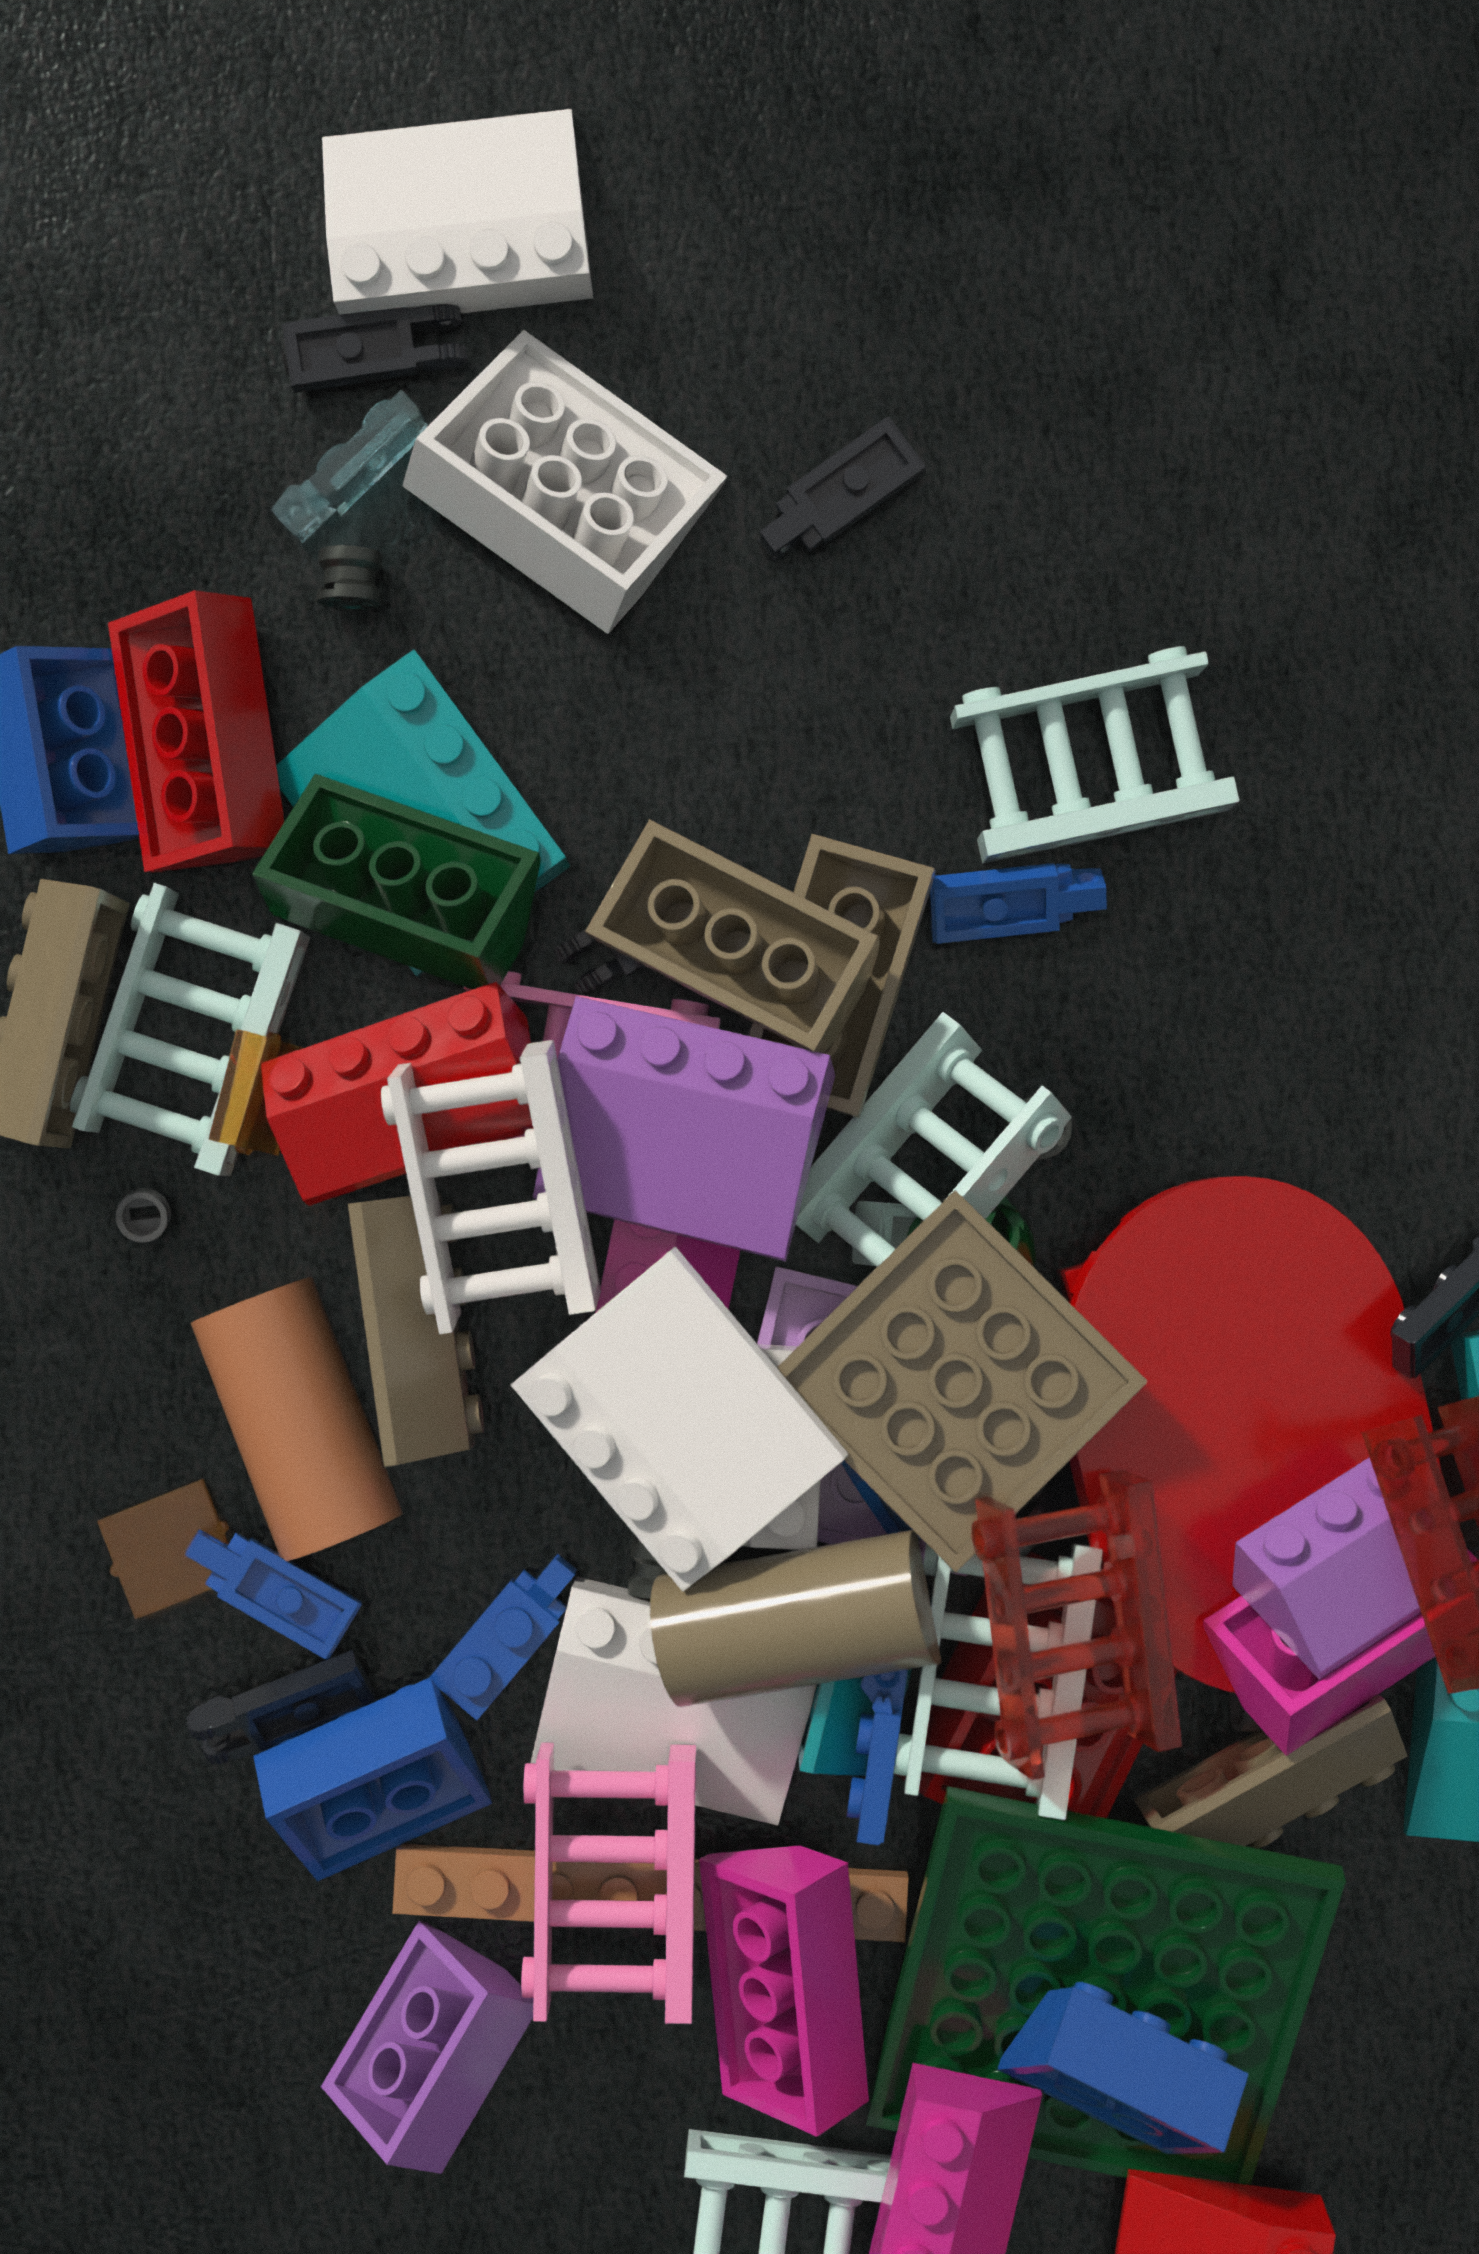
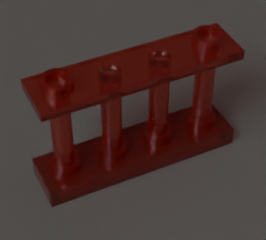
(1429, 1530)
(1137, 1642)

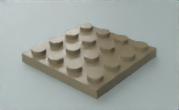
(958, 1377)

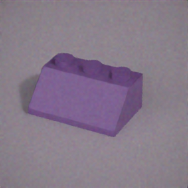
(1328, 1572)
(428, 2050)

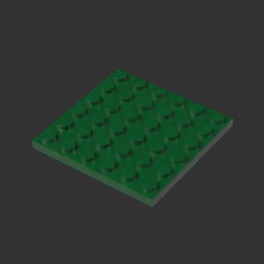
(1156, 1917)

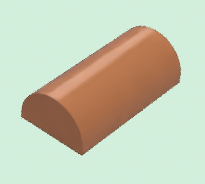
(297, 1419)

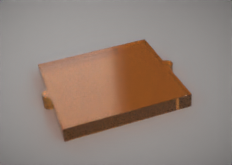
(241, 1104)
(151, 1547)

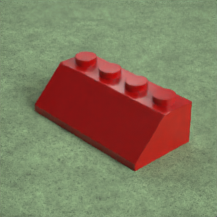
(197, 731)
(329, 1100)

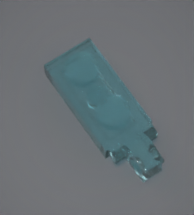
(352, 467)

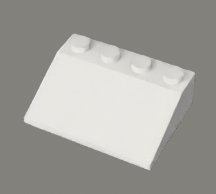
(457, 215)
(562, 480)
(679, 1419)
(615, 1715)

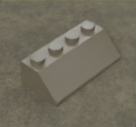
(56, 1007)
(414, 1369)
(1256, 1788)

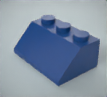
(62, 751)
(370, 1780)
(1127, 2071)

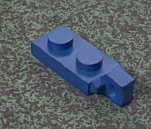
(1011, 901)
(275, 1591)
(504, 1638)
(879, 1740)

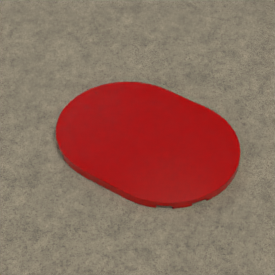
(1261, 1367)

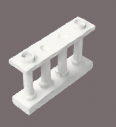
(544, 1147)

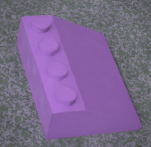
(691, 1125)

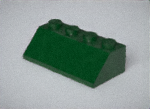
(400, 883)

